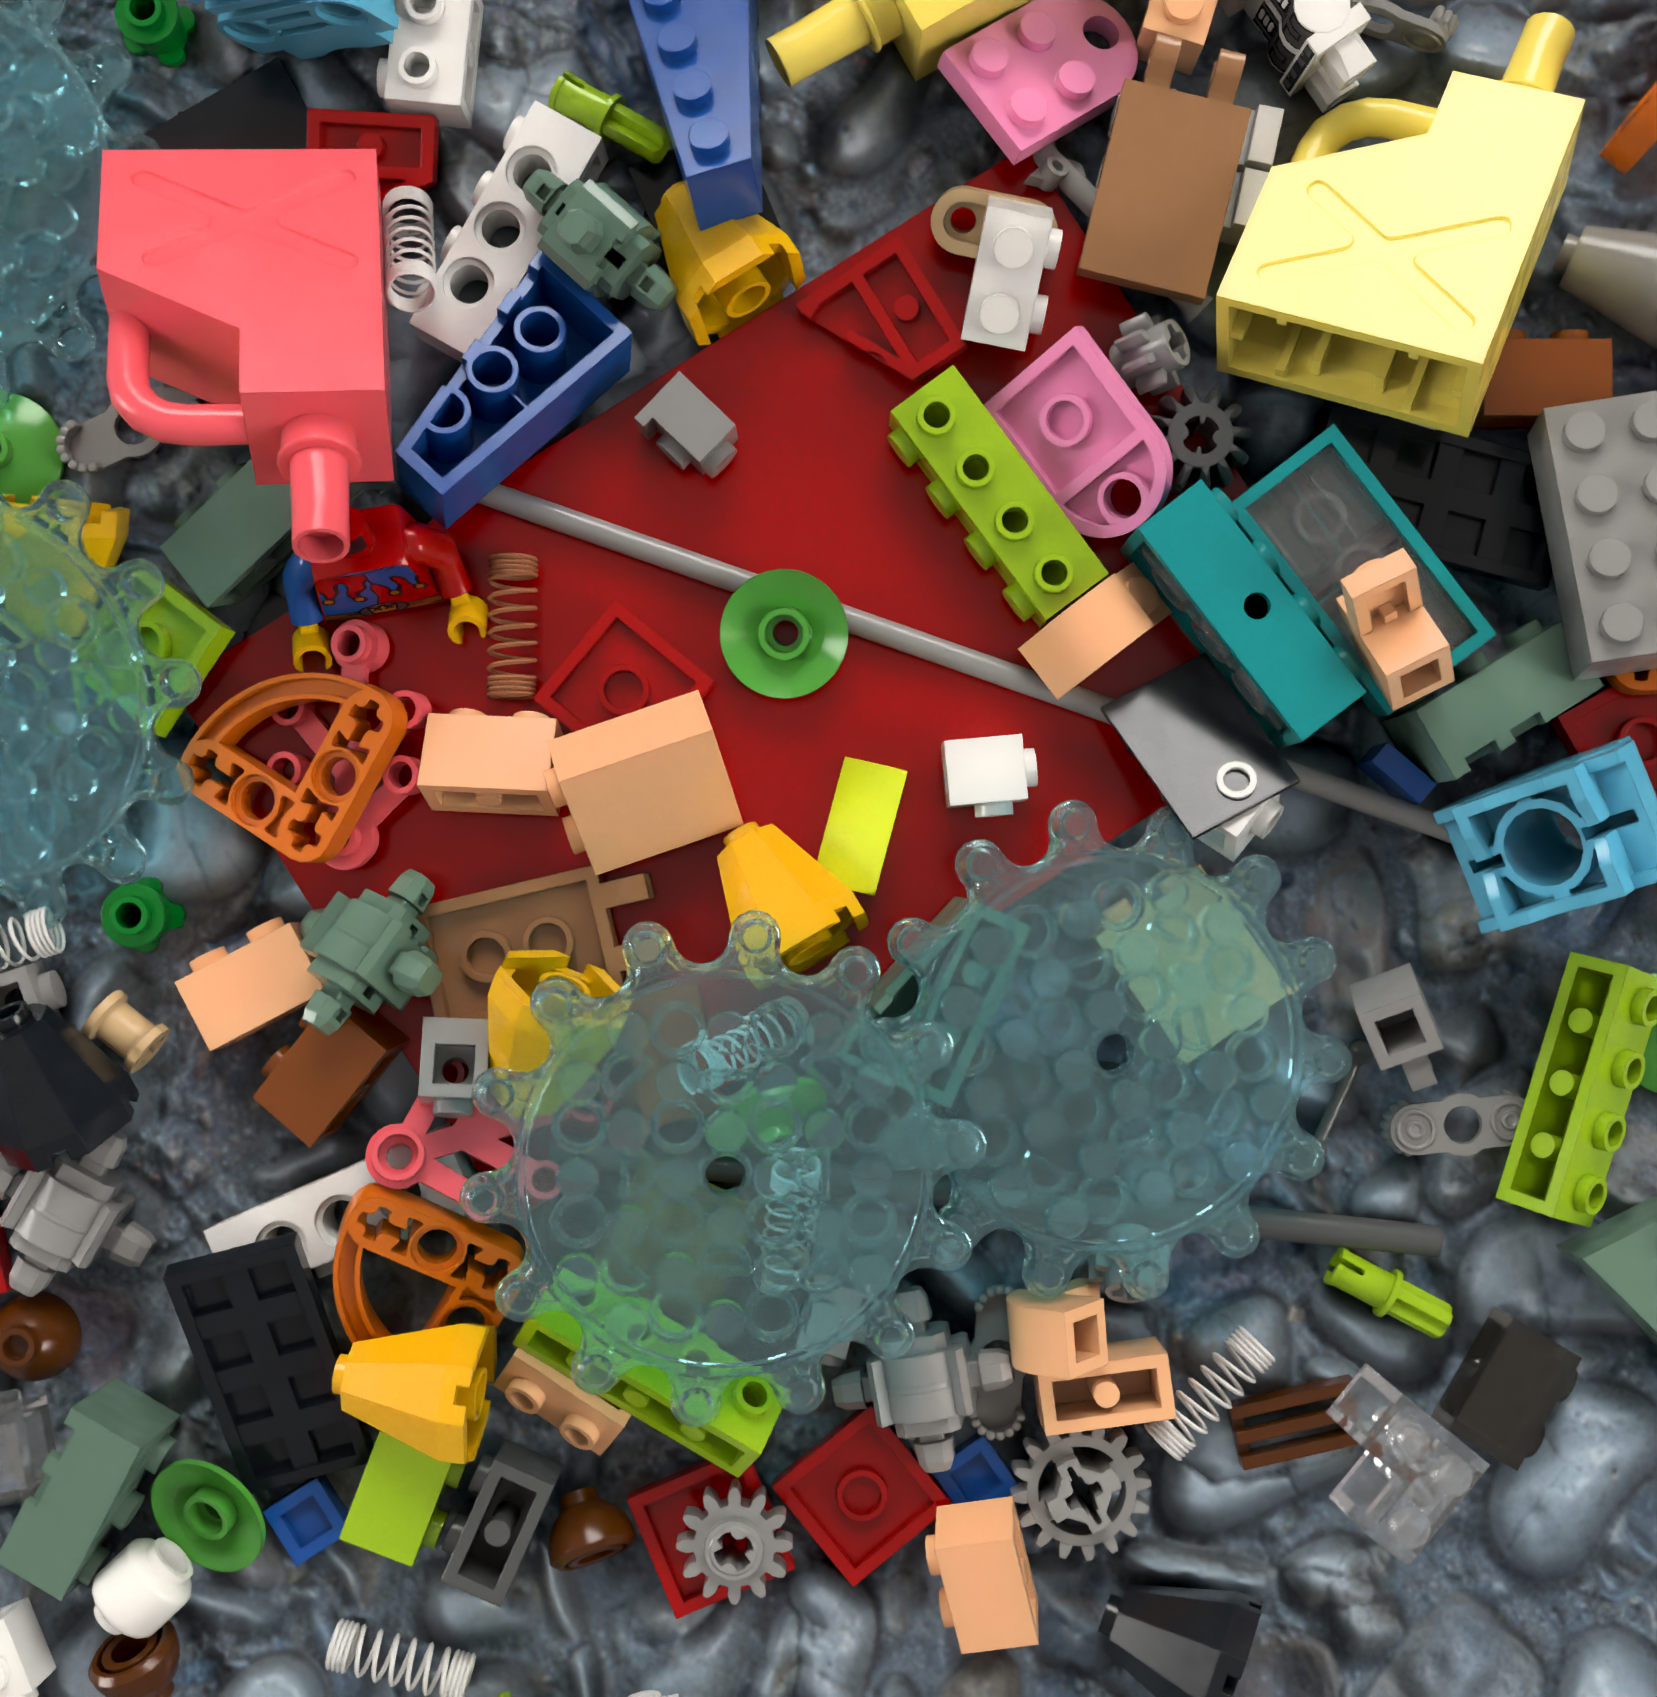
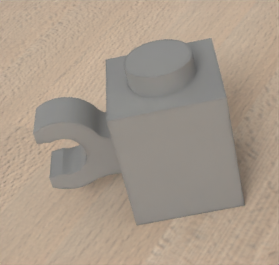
(1398, 1023)

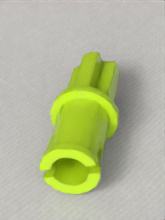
(608, 117)
(1388, 1293)

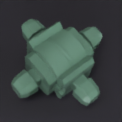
(599, 240)
(369, 952)

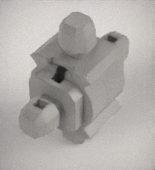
(70, 1216)
(927, 1387)

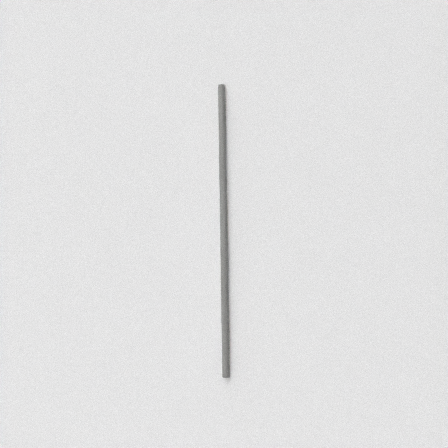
(921, 645)

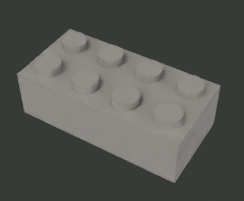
(1600, 527)

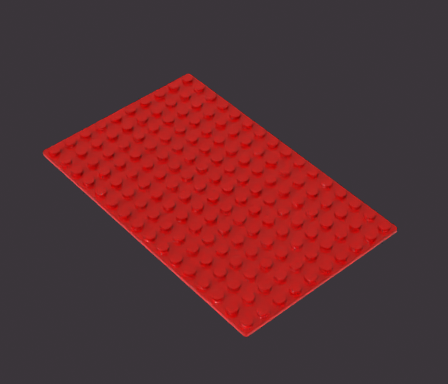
(803, 494)

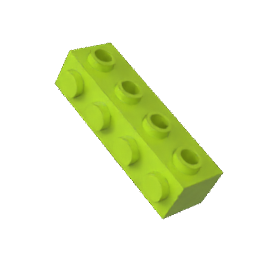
(994, 497)
(1581, 1090)
(644, 1391)

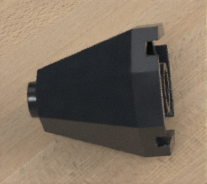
(55, 1089)
(1181, 1638)

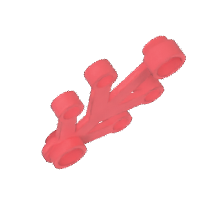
(370, 657)
(472, 1135)

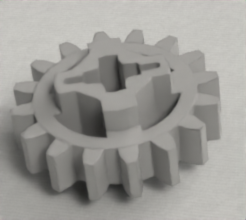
(1060, 1501)

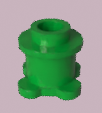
(156, 28)
(157, 914)

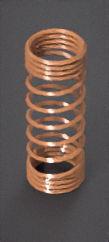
(516, 568)

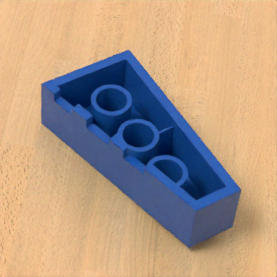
(707, 87)
(516, 390)

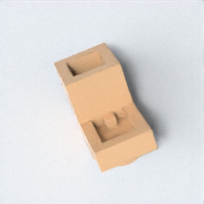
(1094, 629)
(1394, 630)
(1058, 1334)

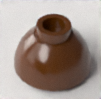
(38, 1337)
(588, 1531)
(137, 1666)

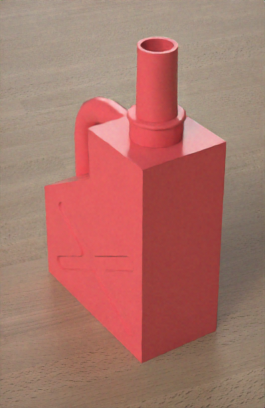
(266, 298)

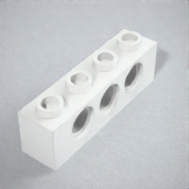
(531, 143)
(312, 1209)

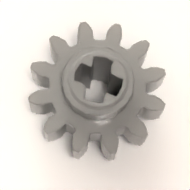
(742, 1519)

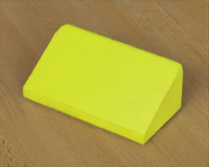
(861, 823)

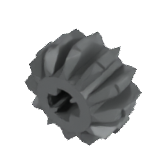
(1222, 438)

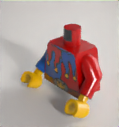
(388, 568)

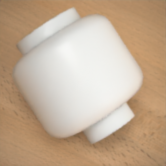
(142, 1587)

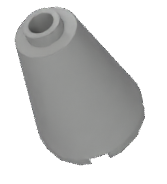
(1614, 276)

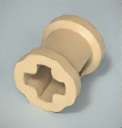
(125, 1031)

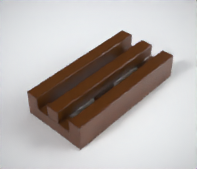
(1294, 1448)

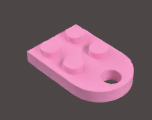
(1038, 74)
(1083, 434)

